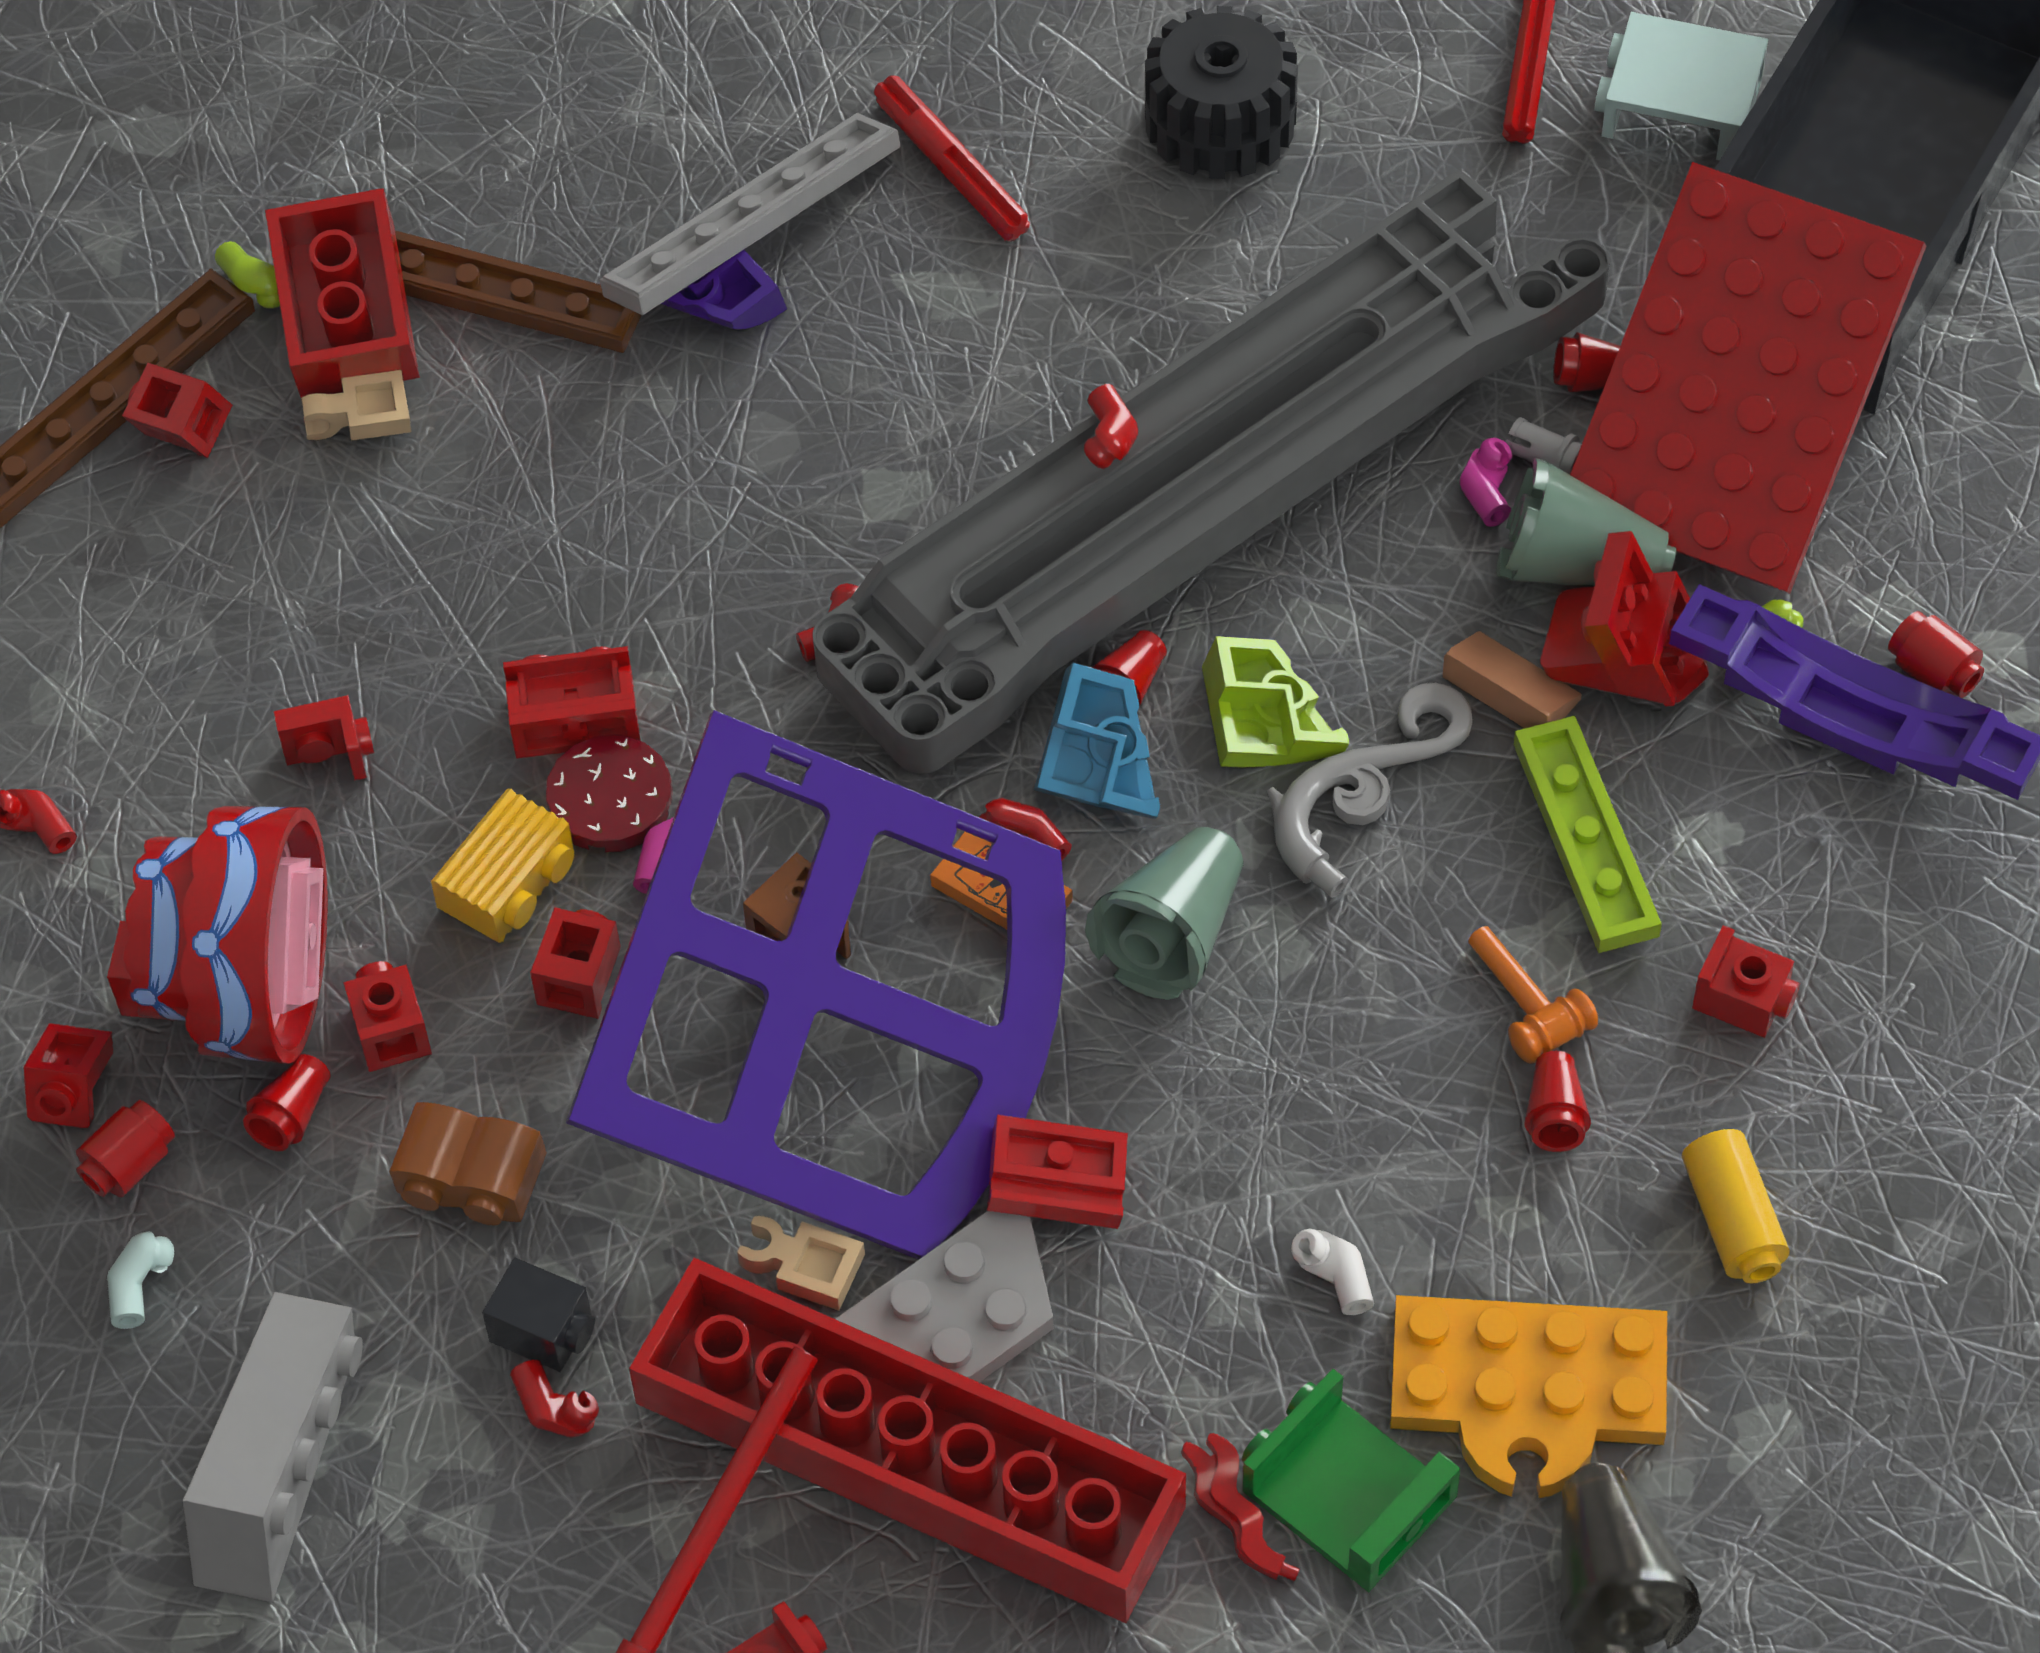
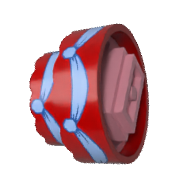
(232, 931)

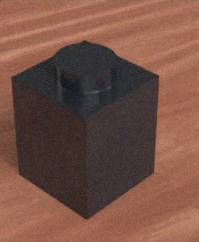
(539, 1315)

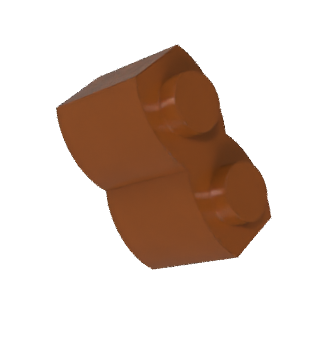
(467, 1163)

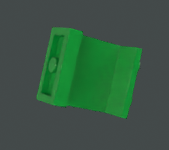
(1345, 1483)

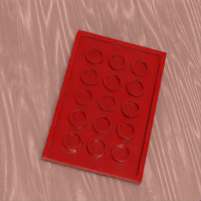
(1746, 372)

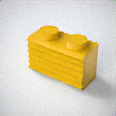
(504, 866)

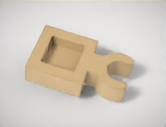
(810, 1265)

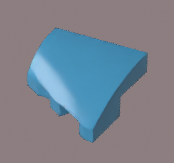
(1098, 745)

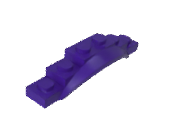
(1854, 700)

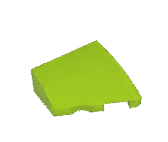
(1263, 708)

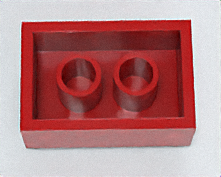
(341, 290)

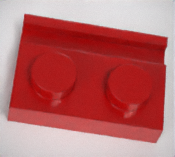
(1057, 1171)

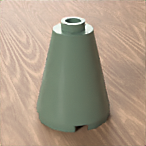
(1564, 527)
(1168, 914)

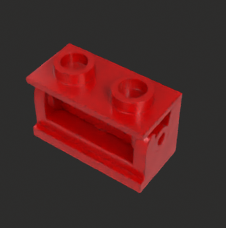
(569, 699)

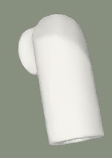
(1337, 1263)

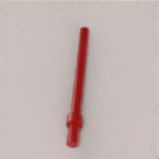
(721, 1504)

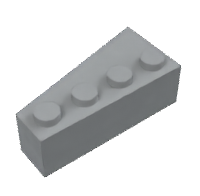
(268, 1446)

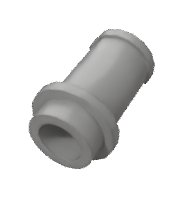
(1543, 444)

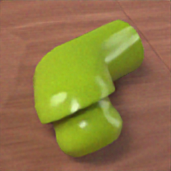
(249, 273)

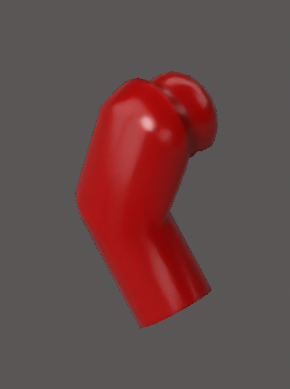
(1116, 427)
(37, 813)
(550, 1411)

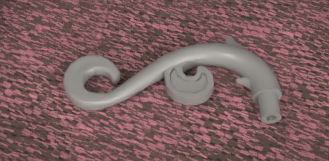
(1360, 769)

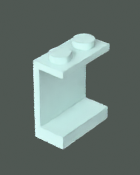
(1682, 75)

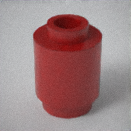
(1936, 654)
(124, 1149)

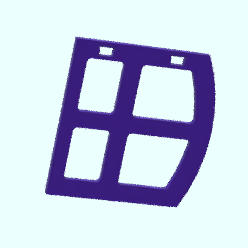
(806, 979)

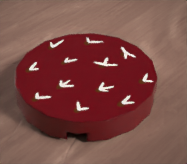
(610, 791)

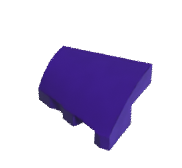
(732, 295)

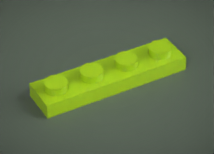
(1587, 834)

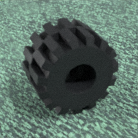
(1220, 92)

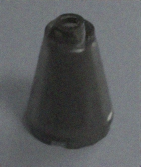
(1619, 1569)

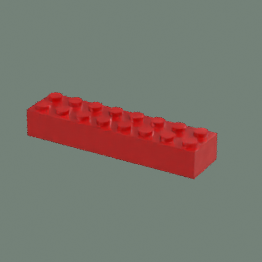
(915, 1440)

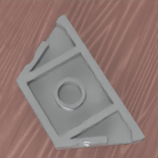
(966, 1300)

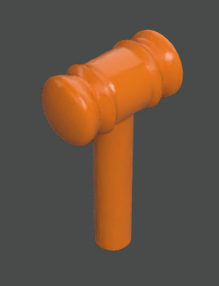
(1546, 1023)

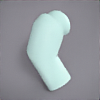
(126, 1276)

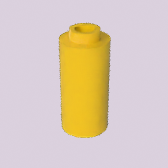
(1736, 1205)

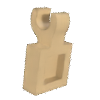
(369, 405)

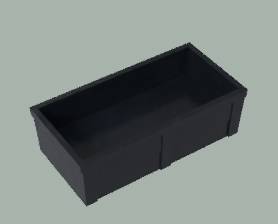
(1901, 123)

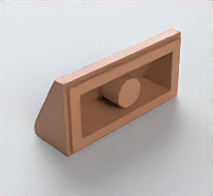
(1507, 682)

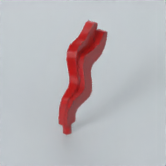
(1219, 1496)

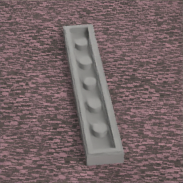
(749, 213)

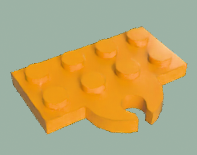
(1529, 1381)

